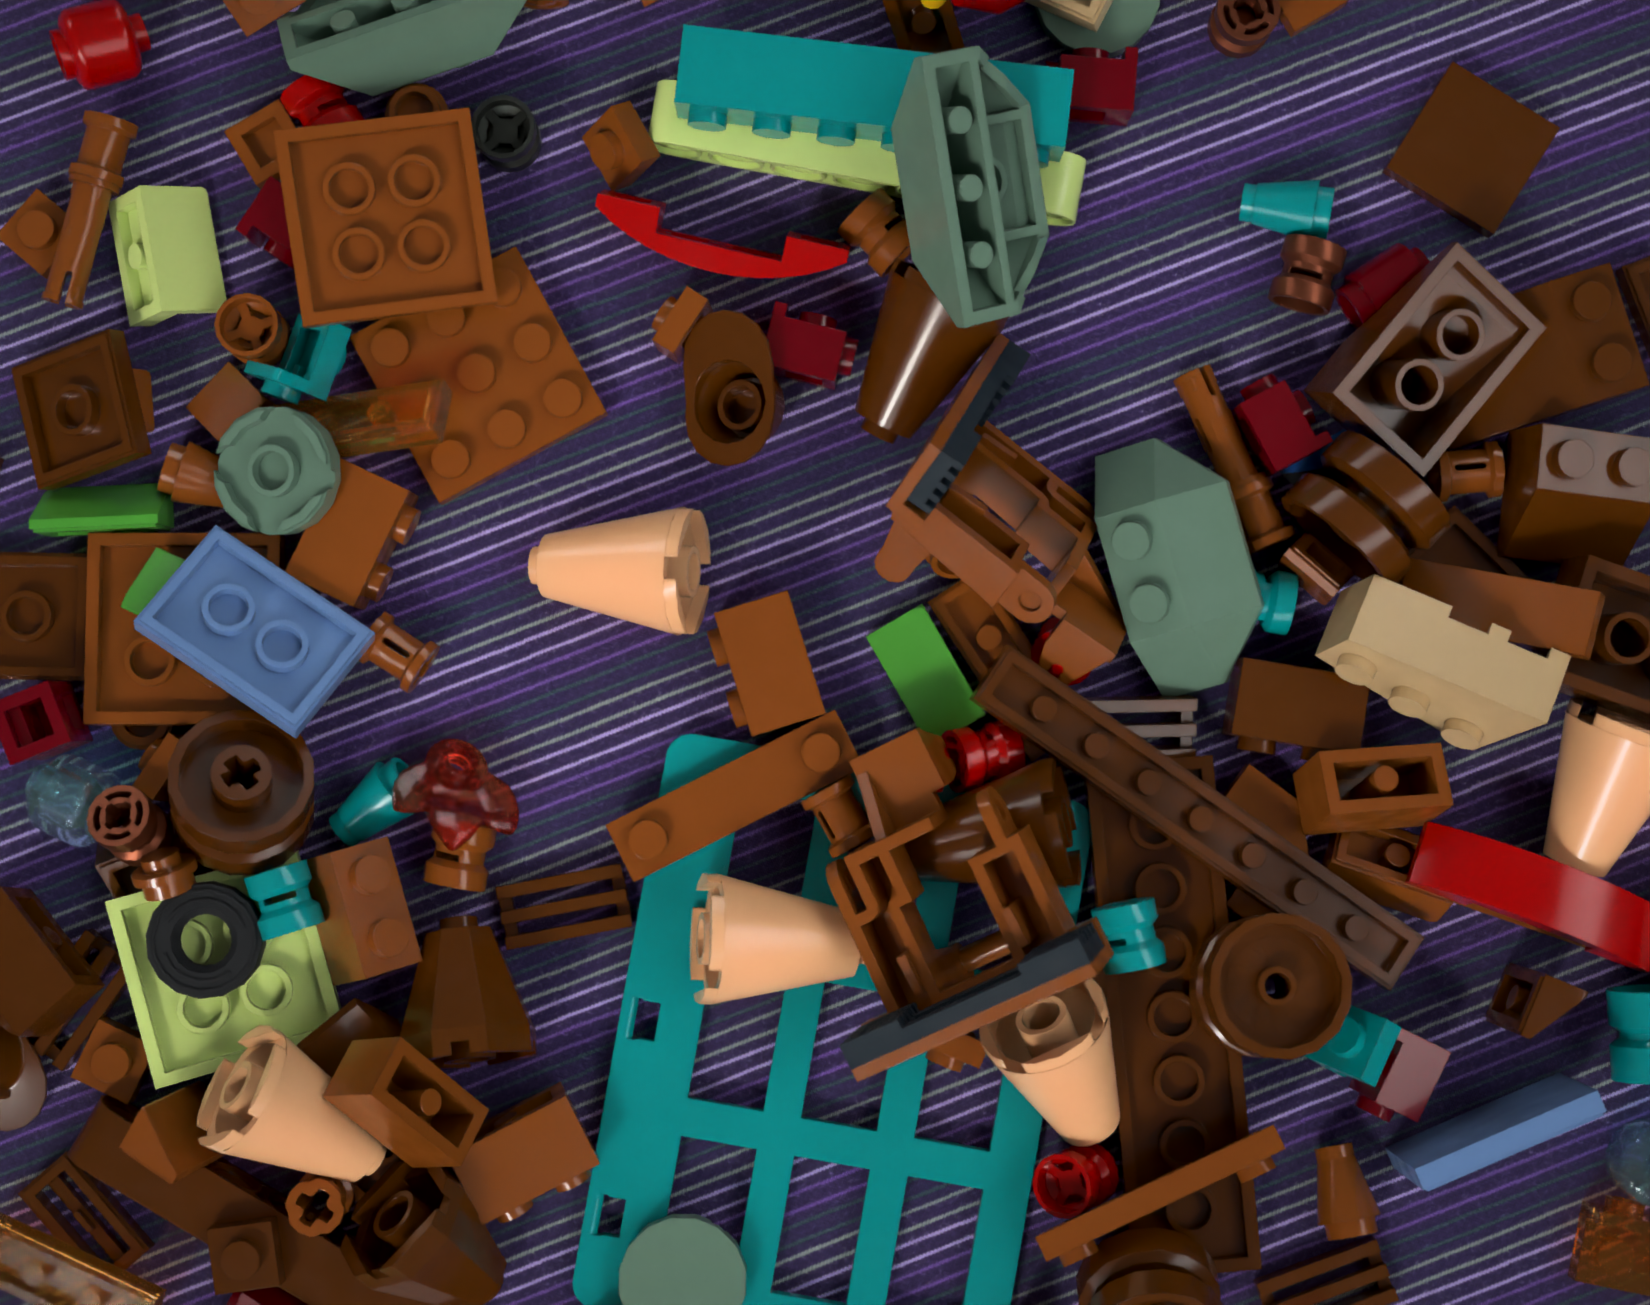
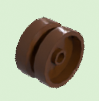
(1367, 508)
(241, 793)
(1308, 977)
(1148, 1269)

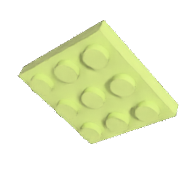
(194, 1035)

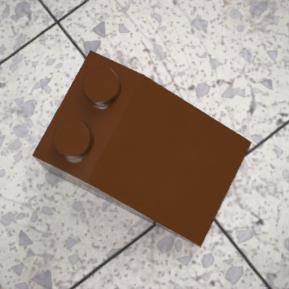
(1427, 359)
(1574, 364)

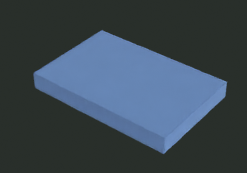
(254, 631)
(1495, 1131)

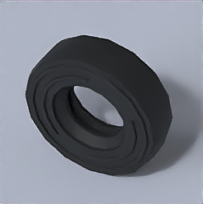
(195, 979)

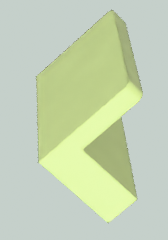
(166, 253)

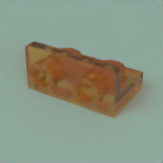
(1613, 1245)

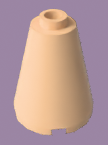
(630, 569)
(1598, 789)
(764, 941)
(1061, 1061)
(275, 1113)

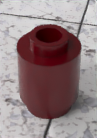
(1378, 281)

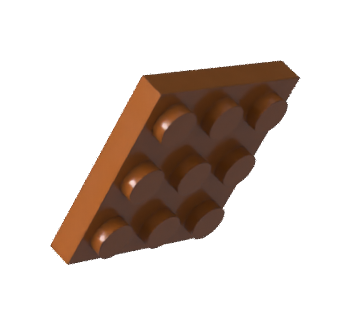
(385, 217)
(508, 375)
(125, 672)

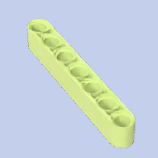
(802, 157)

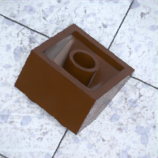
(1573, 494)

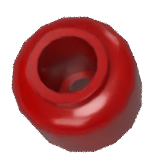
(99, 43)

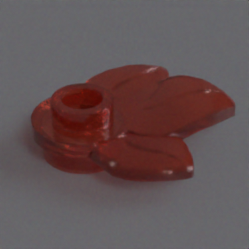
(456, 798)

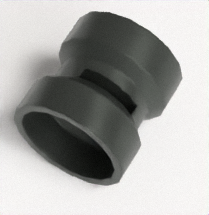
(498, 123)

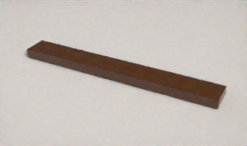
(1193, 814)

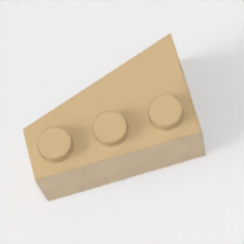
(1437, 668)

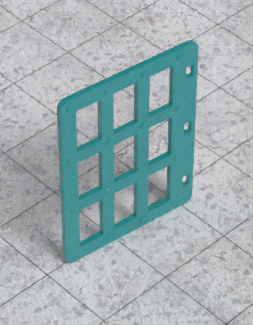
(651, 1105)

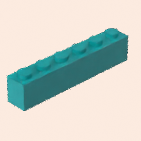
(831, 88)

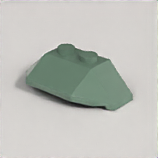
(391, 42)
(970, 184)
(1176, 564)

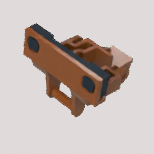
(1051, 520)
(931, 990)

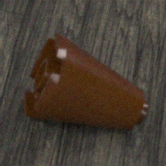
(915, 356)
(1033, 797)

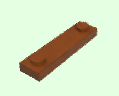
(733, 796)
(1245, 1157)

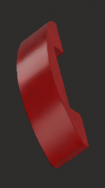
(643, 221)
(1534, 892)

